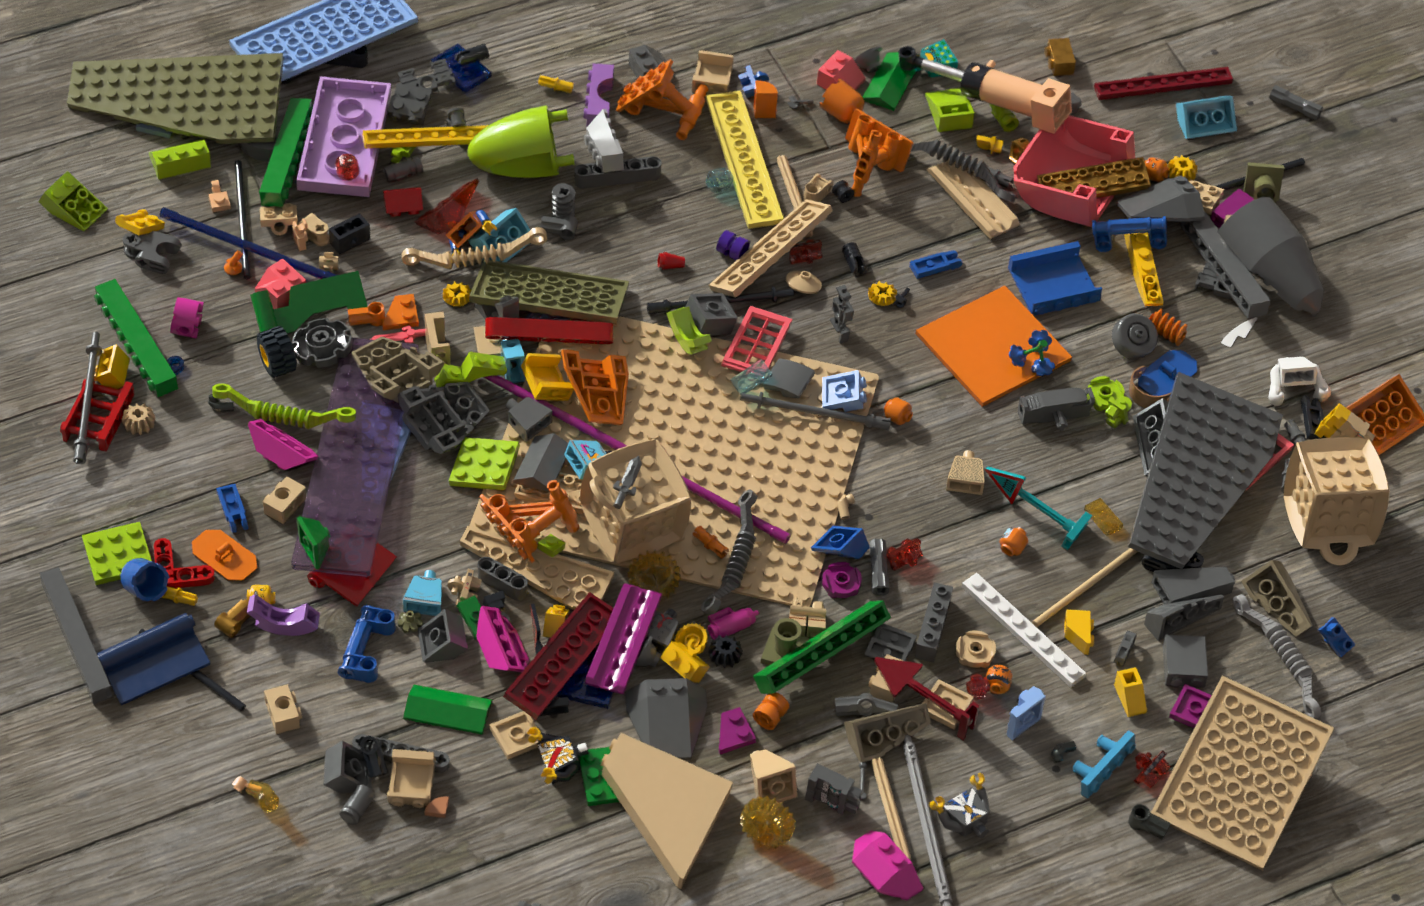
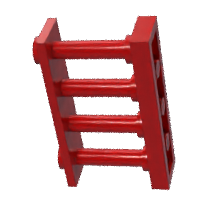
(110, 423)

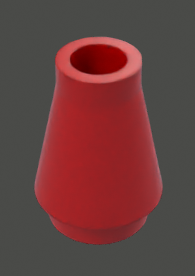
(670, 261)

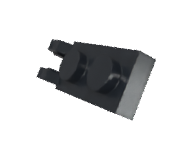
(1312, 416)

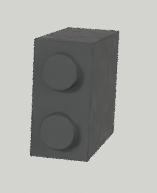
(1185, 661)

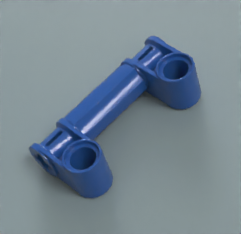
(1105, 229)
(354, 664)

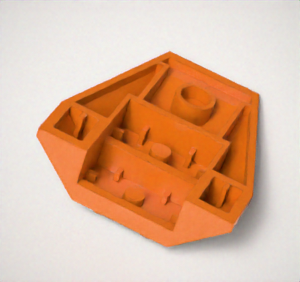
(599, 385)

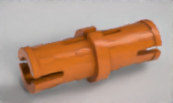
(710, 542)

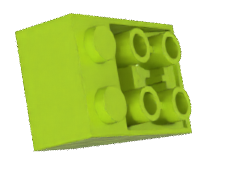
(950, 110)
(72, 202)

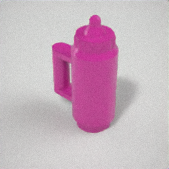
(730, 622)

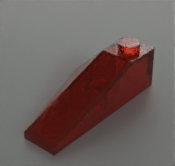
(449, 211)

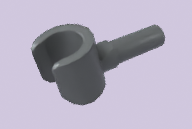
(795, 103)

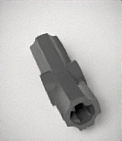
(852, 705)

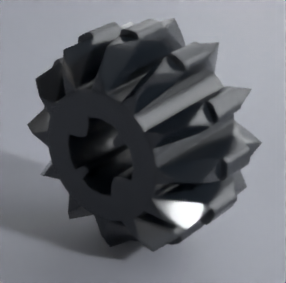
(725, 651)

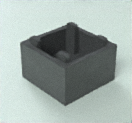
(712, 313)

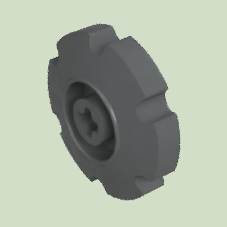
(322, 342)

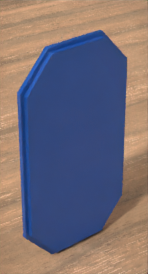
(1161, 374)

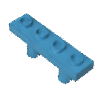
(1103, 770)

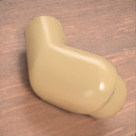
(843, 505)

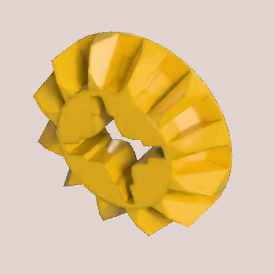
(460, 299)
(882, 299)

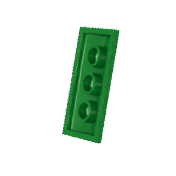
(888, 83)
(447, 709)

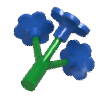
(1040, 343)

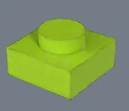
(551, 545)

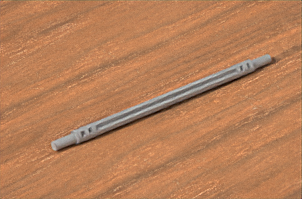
(927, 822)

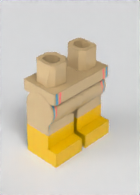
(1343, 423)

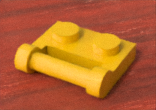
(140, 222)

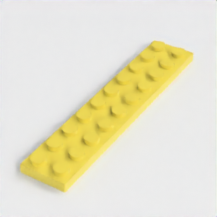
(744, 159)

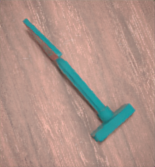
(1011, 487)

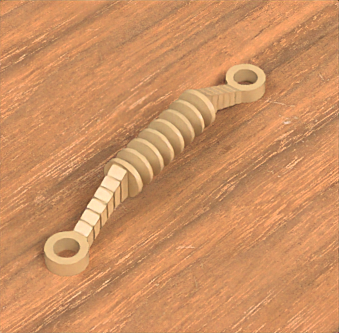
(503, 251)

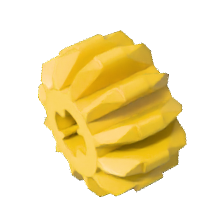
(1182, 167)

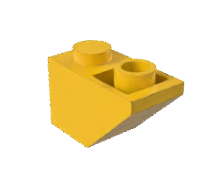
(554, 619)
(1078, 629)
(1131, 692)

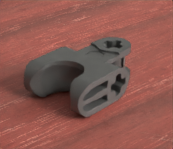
(147, 250)

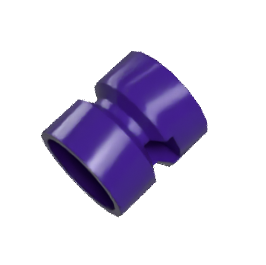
(731, 245)

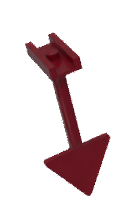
(901, 673)

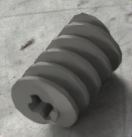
(563, 201)

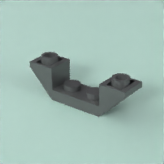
(506, 308)

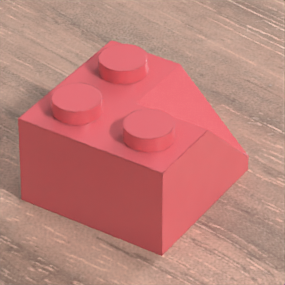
(278, 281)

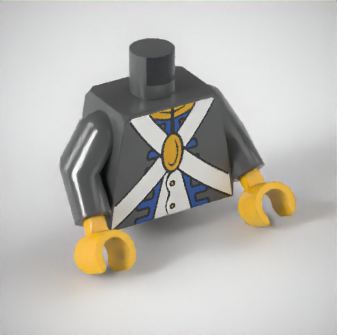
(965, 812)

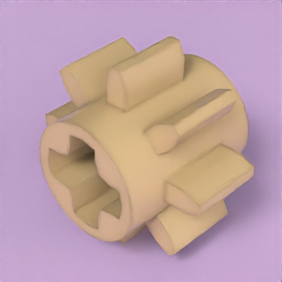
(328, 262)

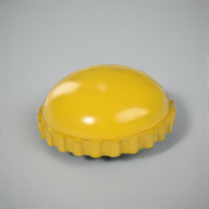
(692, 631)

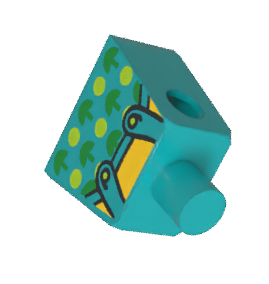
(939, 53)

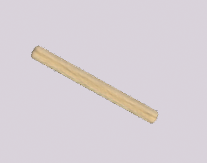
(790, 184)
(889, 805)

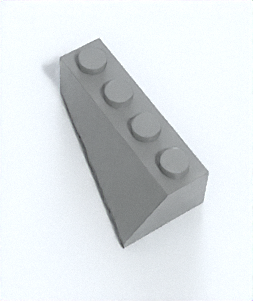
(603, 144)

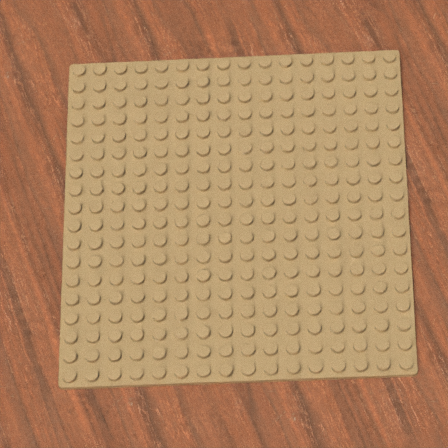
(724, 444)

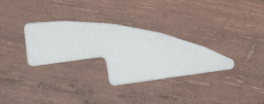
(1241, 330)

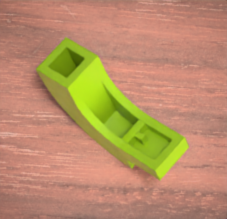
(686, 331)

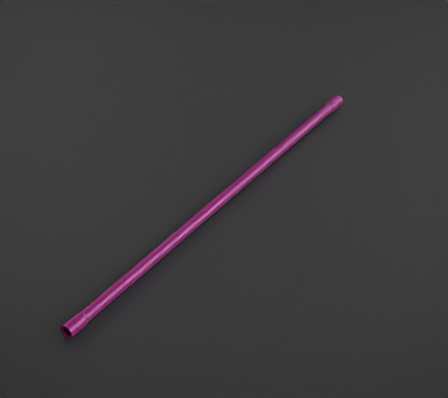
(774, 531)

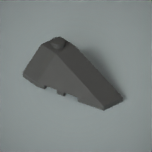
(1178, 615)

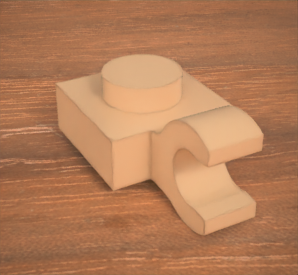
(218, 200)
(300, 235)

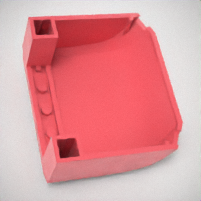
(1072, 146)

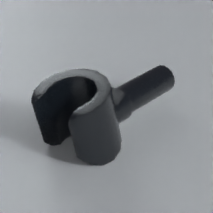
(900, 298)

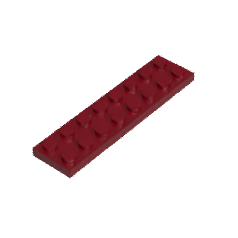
(560, 657)

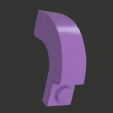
(283, 621)

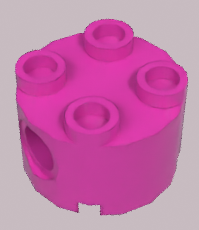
(186, 317)

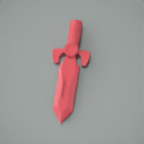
(406, 332)

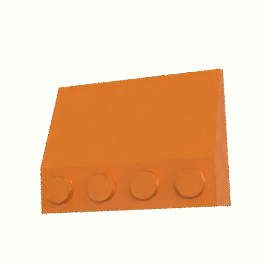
(1390, 412)

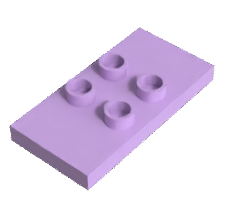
(336, 128)

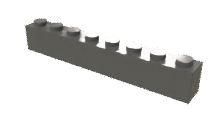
(1227, 267)

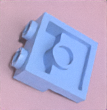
(844, 391)
(1026, 713)

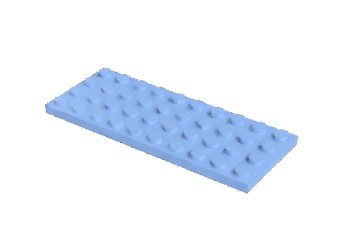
(325, 31)

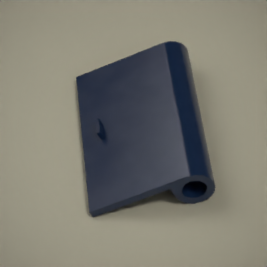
(153, 658)

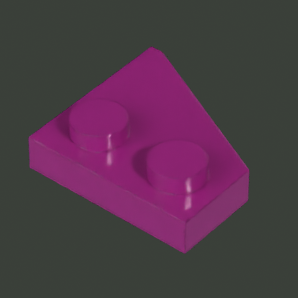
(734, 731)

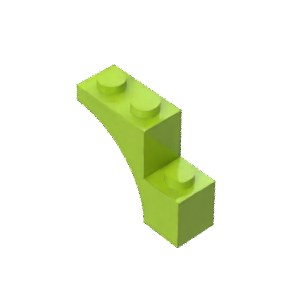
(473, 367)

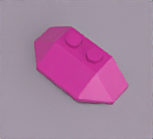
(279, 446)
(500, 641)
(885, 866)

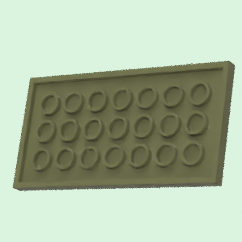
(551, 291)

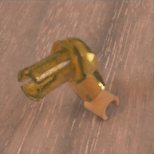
(261, 791)

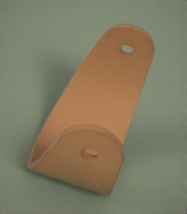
(1140, 398)

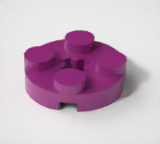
(838, 589)

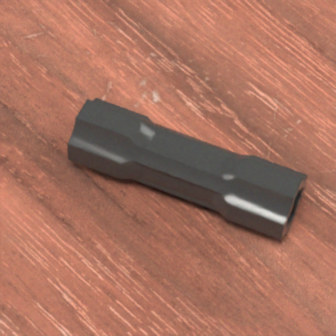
(1295, 102)
(880, 577)

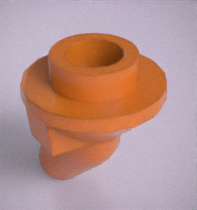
(233, 265)

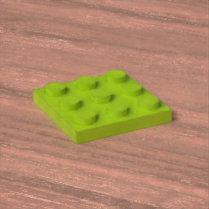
(484, 463)
(112, 549)

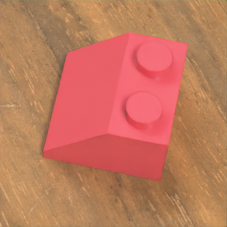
(840, 67)

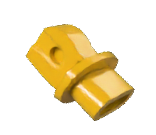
(989, 144)

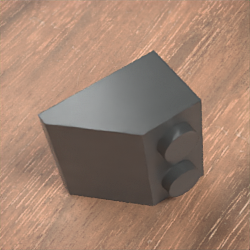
(644, 59)
(442, 637)
(345, 768)

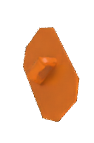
(224, 555)

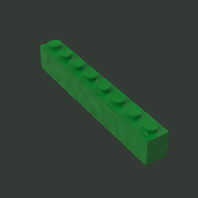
(286, 153)
(136, 338)
(821, 647)

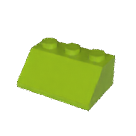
(180, 159)

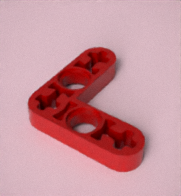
(179, 583)

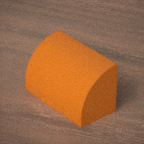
(765, 100)

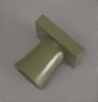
(1263, 180)
(782, 640)

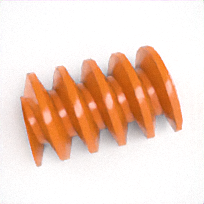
(1168, 328)

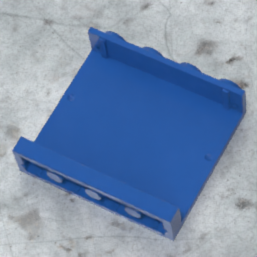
(1053, 279)

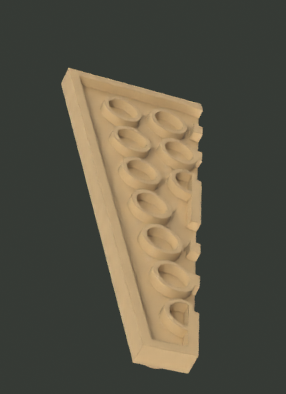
(557, 577)

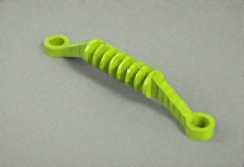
(259, 409)

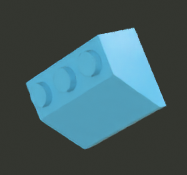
(1207, 116)
(509, 227)

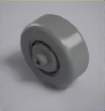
(1134, 336)

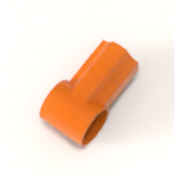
(372, 314)

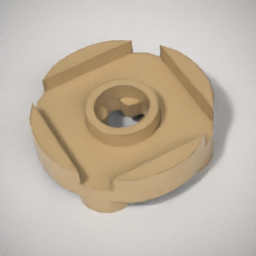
(971, 658)

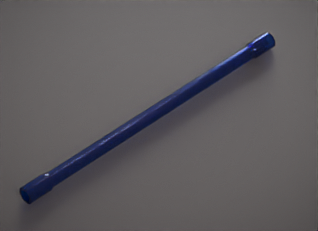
(175, 217)

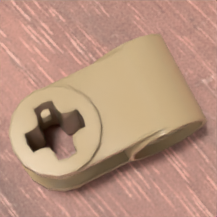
(817, 188)
(316, 230)

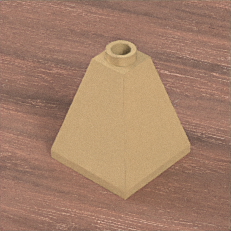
(773, 776)

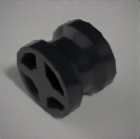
(843, 191)

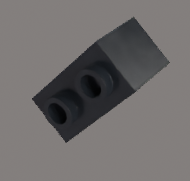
(349, 233)

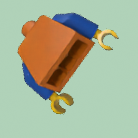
(467, 228)

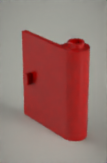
(355, 587)

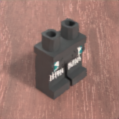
(833, 790)

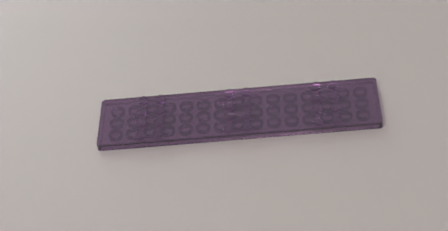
(352, 472)

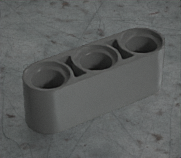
(502, 578)

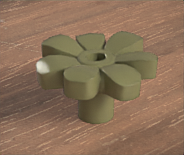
(410, 621)

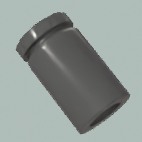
(357, 804)

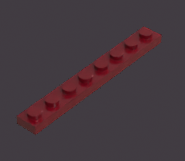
(1163, 83)

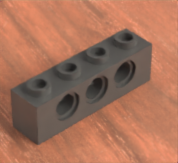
(934, 622)

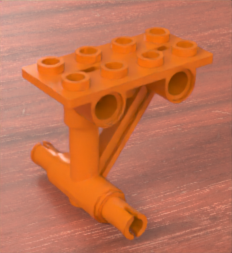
(653, 87)
(876, 146)
(523, 533)

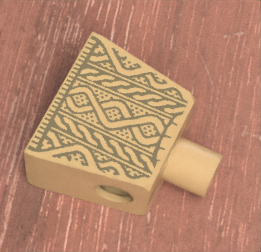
(966, 474)

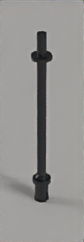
(666, 306)

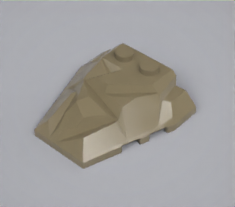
(394, 368)

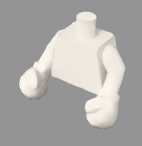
(1296, 372)

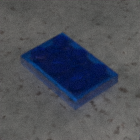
(465, 76)

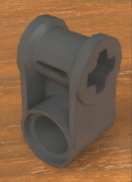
(456, 117)

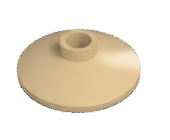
(803, 282)

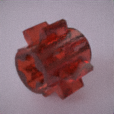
(978, 686)

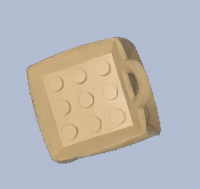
(1336, 495)
(648, 519)

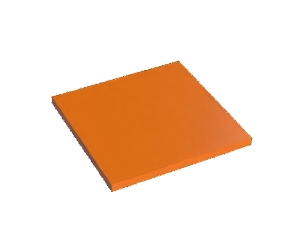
(978, 340)

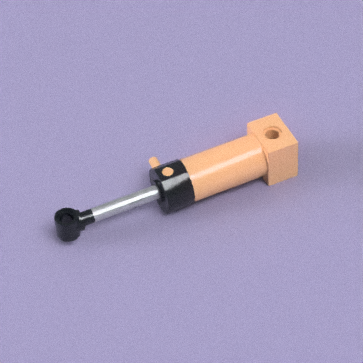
(1045, 103)

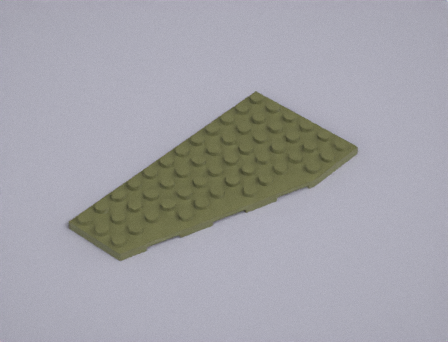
(197, 96)

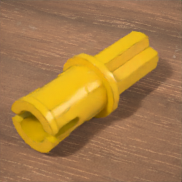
(556, 84)
(178, 595)

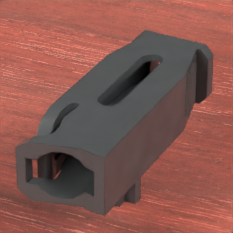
(1055, 406)

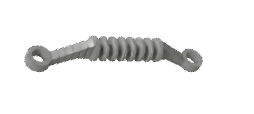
(1286, 649)

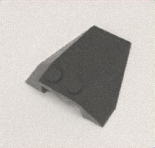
(1170, 198)
(668, 714)

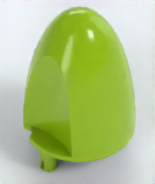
(520, 145)

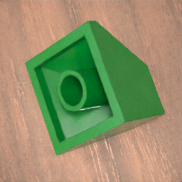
(313, 539)

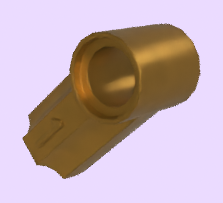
(231, 622)

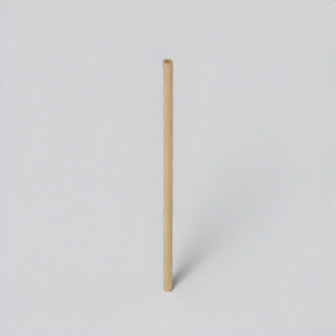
(1083, 587)

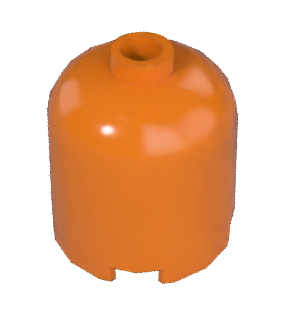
(841, 101)

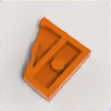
(401, 313)

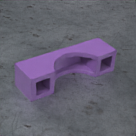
(601, 81)

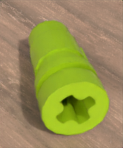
(1005, 118)

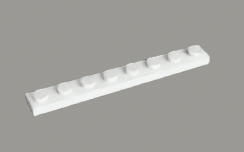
(1023, 630)

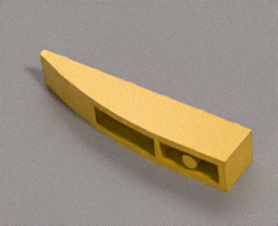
(1144, 268)

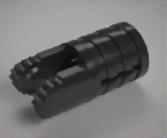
(472, 55)
(854, 258)

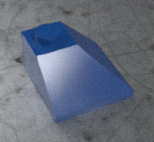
(843, 542)

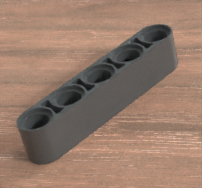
(634, 171)

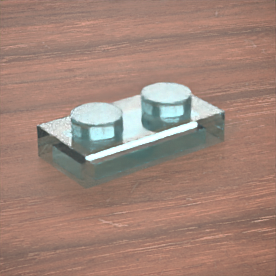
(751, 377)

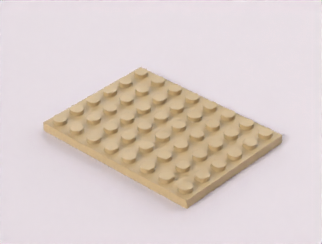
(1242, 772)

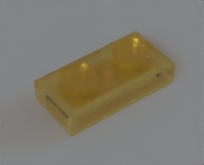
(1103, 517)

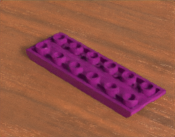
(623, 638)

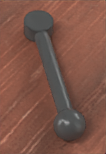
(862, 766)

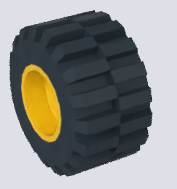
(276, 351)

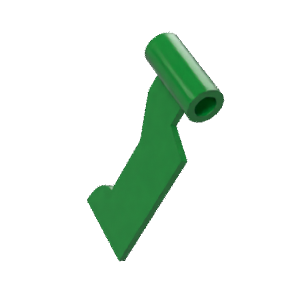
(309, 299)

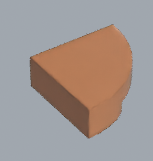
(437, 807)

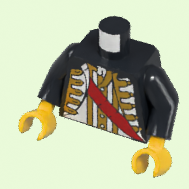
(558, 755)

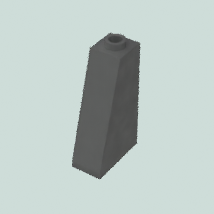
(1192, 583)

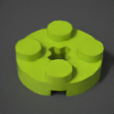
(1101, 384)

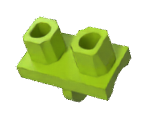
(1118, 411)

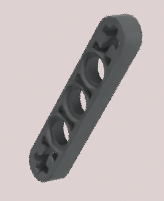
(390, 745)

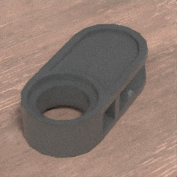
(1125, 648)

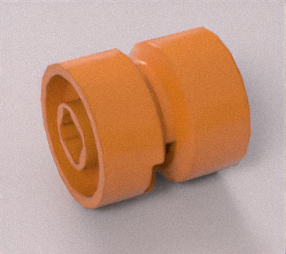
(771, 710)

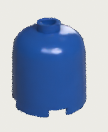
(144, 579)

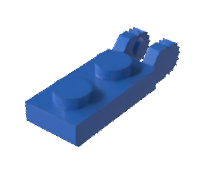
(935, 264)
(232, 506)

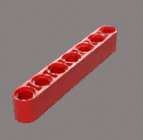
(548, 330)

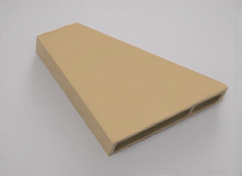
(667, 801)

